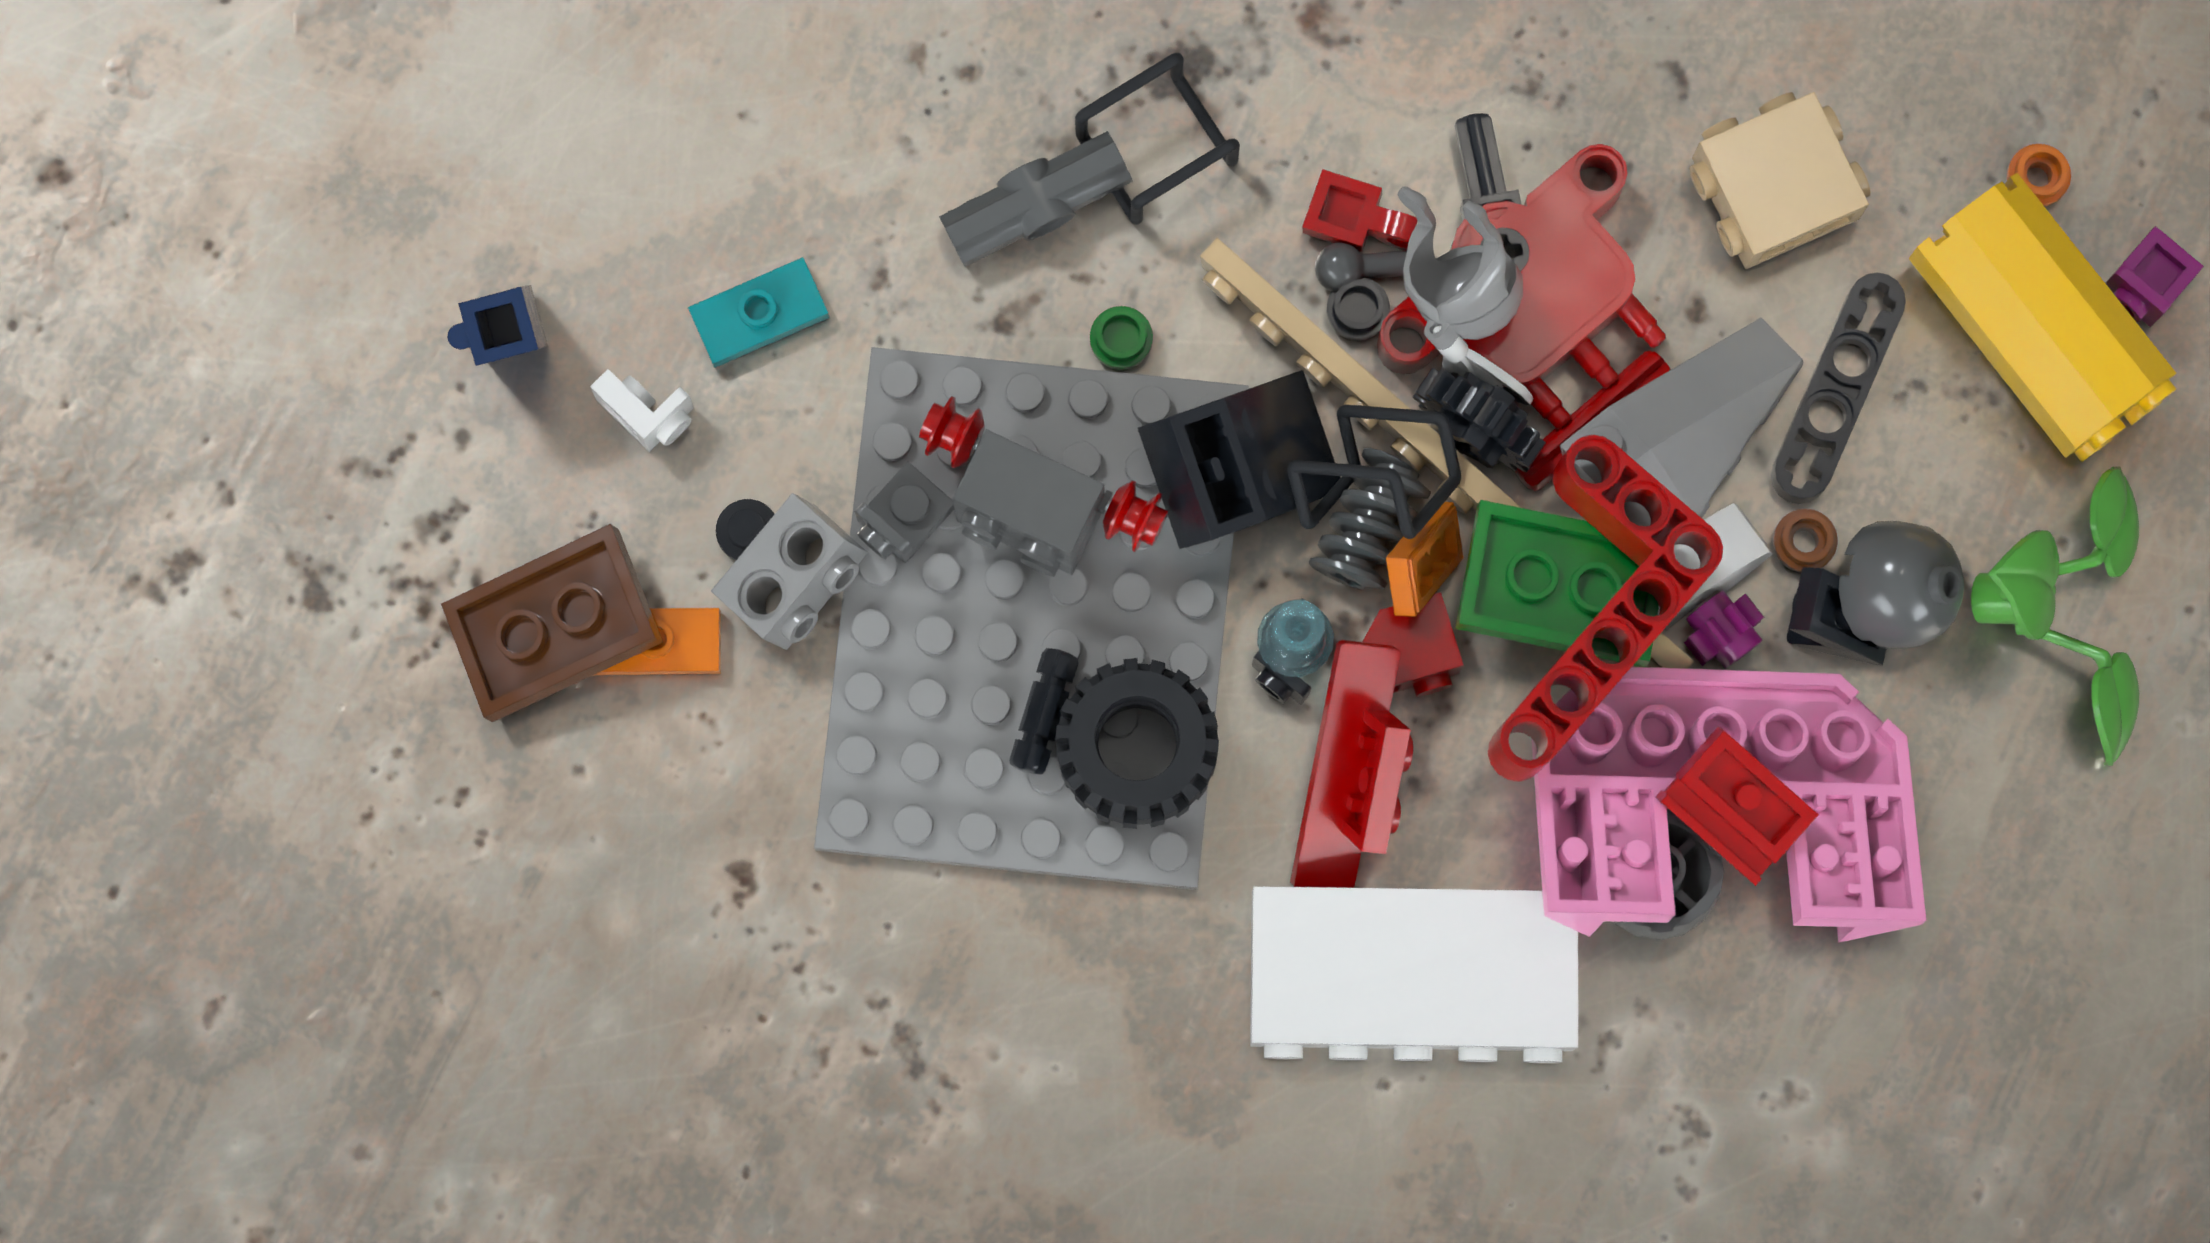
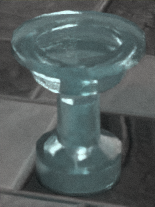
(1295, 638)

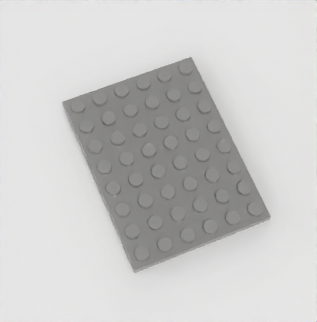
(950, 641)

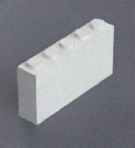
(1411, 974)

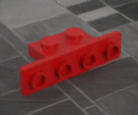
(1354, 770)

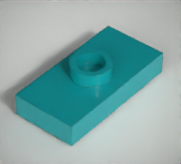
(758, 312)

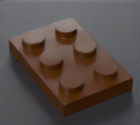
(551, 623)

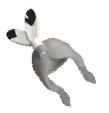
(1463, 292)

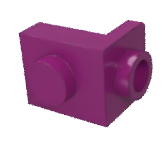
(2153, 276)

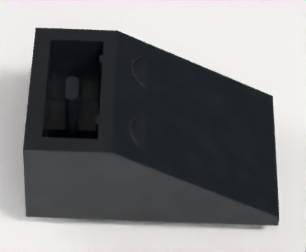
(1230, 458)

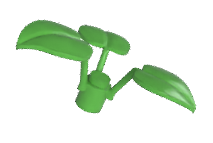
(2024, 590)

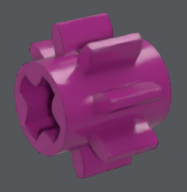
(1724, 629)

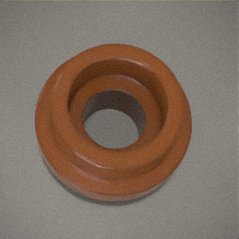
(1814, 523)

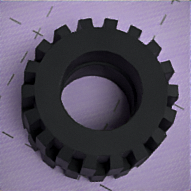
(1128, 688)

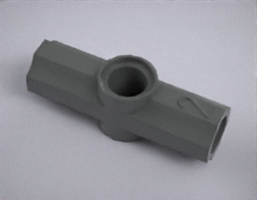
(1036, 198)

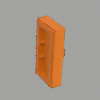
(1424, 563)
(688, 647)

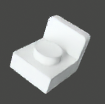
(631, 408)

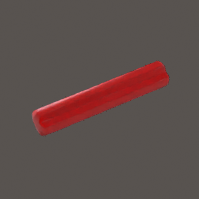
(1636, 375)

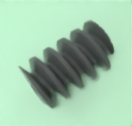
(1368, 525)

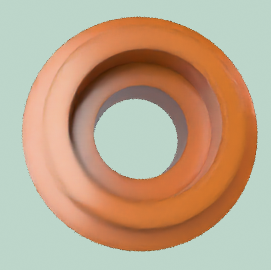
(2051, 162)

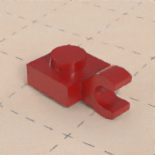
(1349, 212)

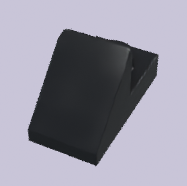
(1820, 623)

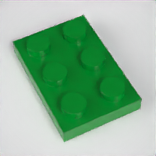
(1542, 579)

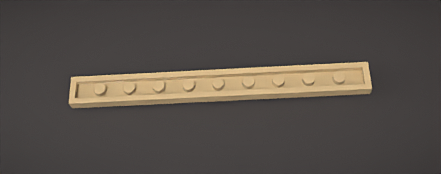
(1326, 361)

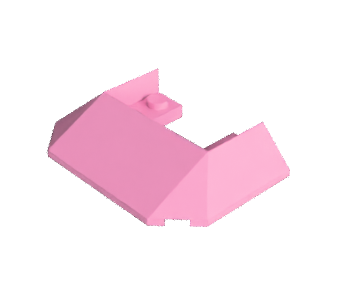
(1609, 835)

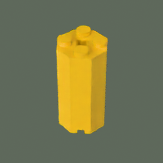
(2044, 318)

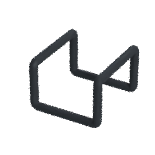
(1223, 149)
(1408, 527)

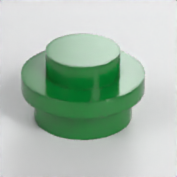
(1121, 337)

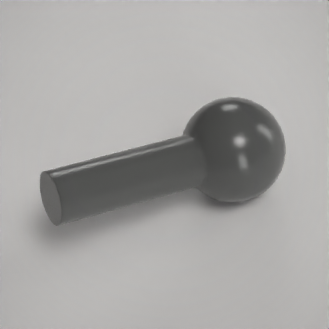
(1343, 264)

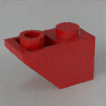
(1425, 645)

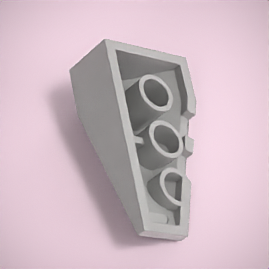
(1697, 416)

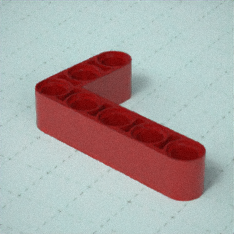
(1619, 619)

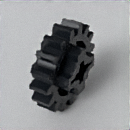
(1482, 419)

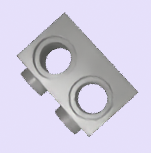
(779, 560)

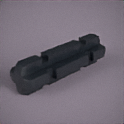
(1043, 711)

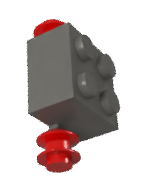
(1031, 499)

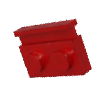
(1737, 805)

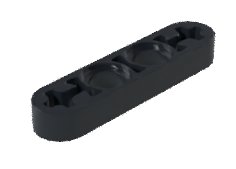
(1834, 386)

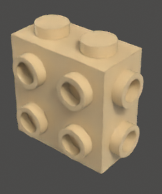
(1778, 178)

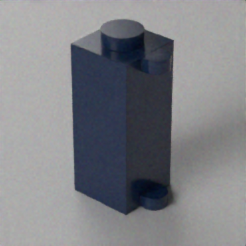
(499, 326)

